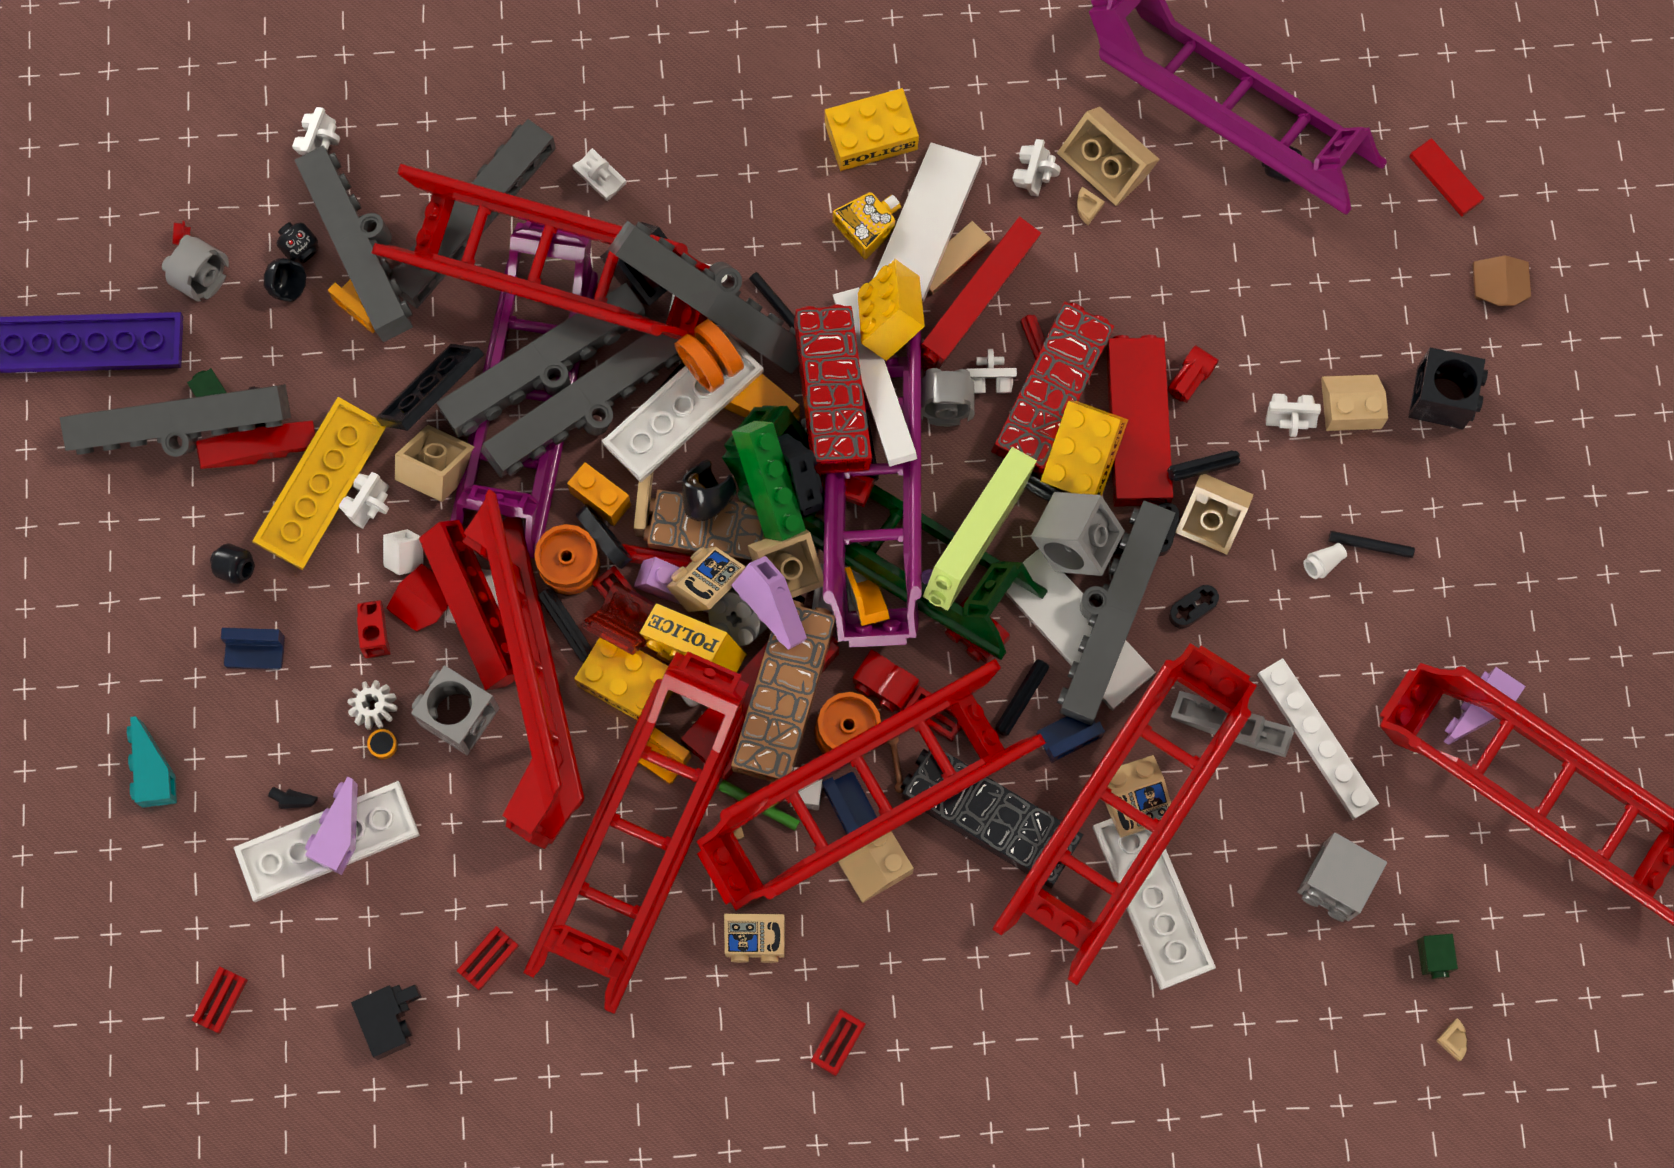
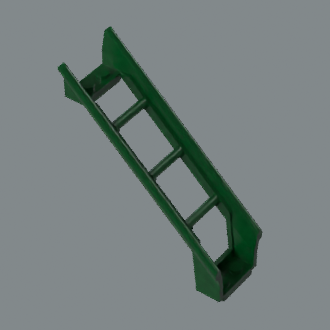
(970, 622)

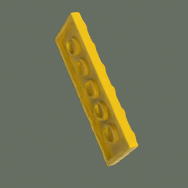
(319, 483)

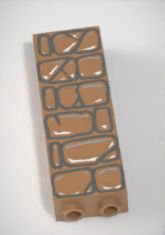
(729, 530)
(783, 699)

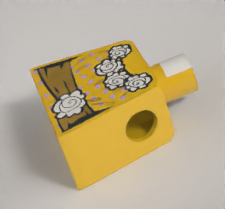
(866, 222)

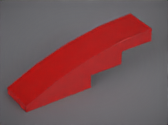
(253, 445)

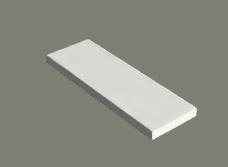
(931, 212)
(674, 416)
(1064, 626)
(279, 859)
(1158, 910)

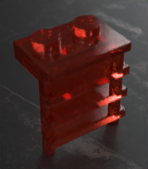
(621, 618)

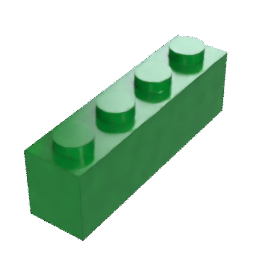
(768, 480)

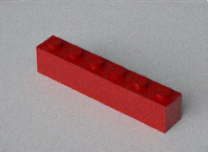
(469, 602)

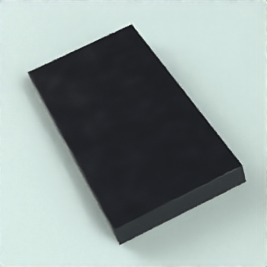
(429, 386)

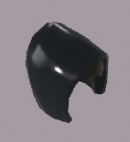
(702, 493)

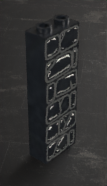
(990, 816)

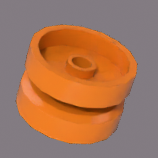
(709, 355)
(563, 543)
(847, 709)

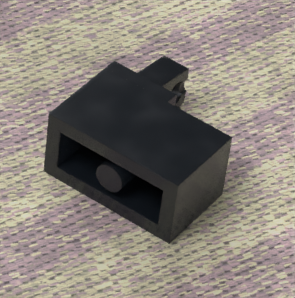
(380, 1019)

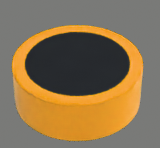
(382, 744)

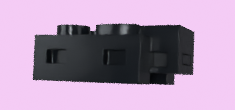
(803, 476)

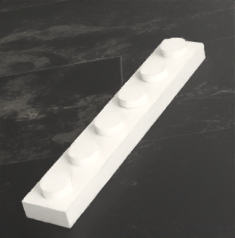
(1318, 739)

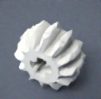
(362, 703)

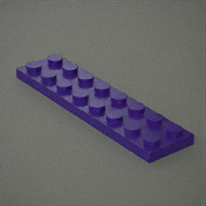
(91, 342)

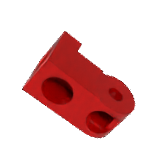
(372, 629)

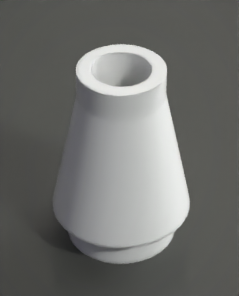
(1321, 562)

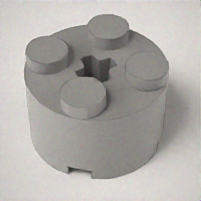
(195, 268)
(947, 397)
(736, 618)

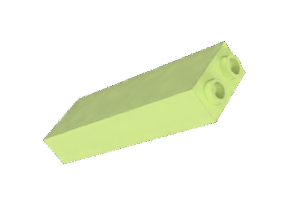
(979, 529)

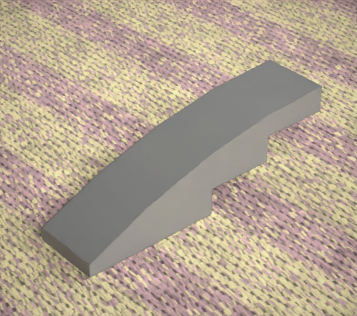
(1256, 733)

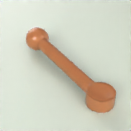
(893, 743)

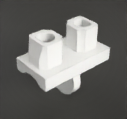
(319, 132)
(1039, 170)
(599, 174)
(1003, 376)
(1293, 415)
(368, 500)

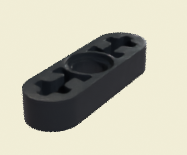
(603, 536)

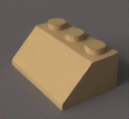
(1107, 155)

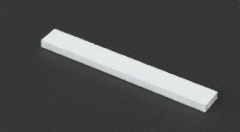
(880, 393)

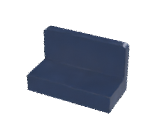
(253, 648)
(1068, 736)
(848, 802)

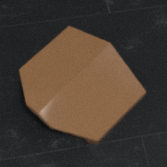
(1502, 280)

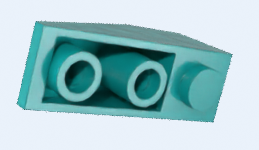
(152, 775)

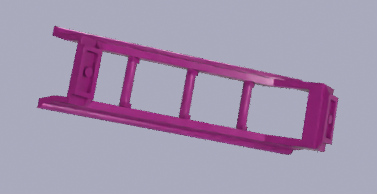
(1124, 54)
(512, 503)
(902, 622)

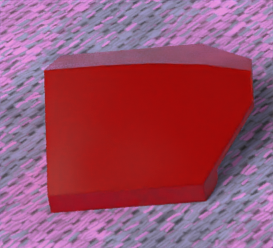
(418, 599)

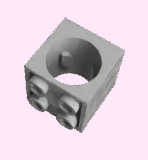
(1078, 533)
(466, 732)
(1341, 878)

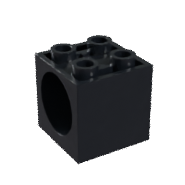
(643, 287)
(1431, 405)

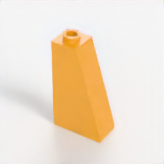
(762, 393)

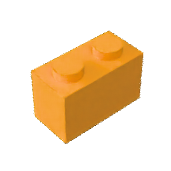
(599, 493)

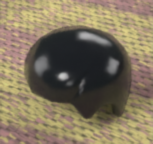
(284, 279)

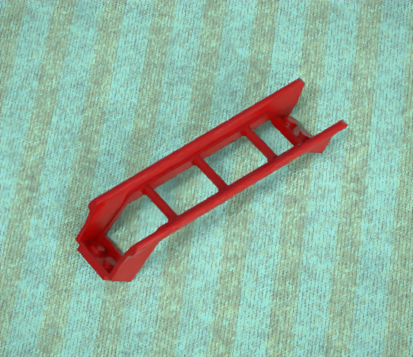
(445, 190)
(1211, 679)
(711, 687)
(1416, 700)
(552, 781)
(731, 868)

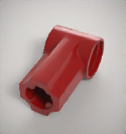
(1195, 369)

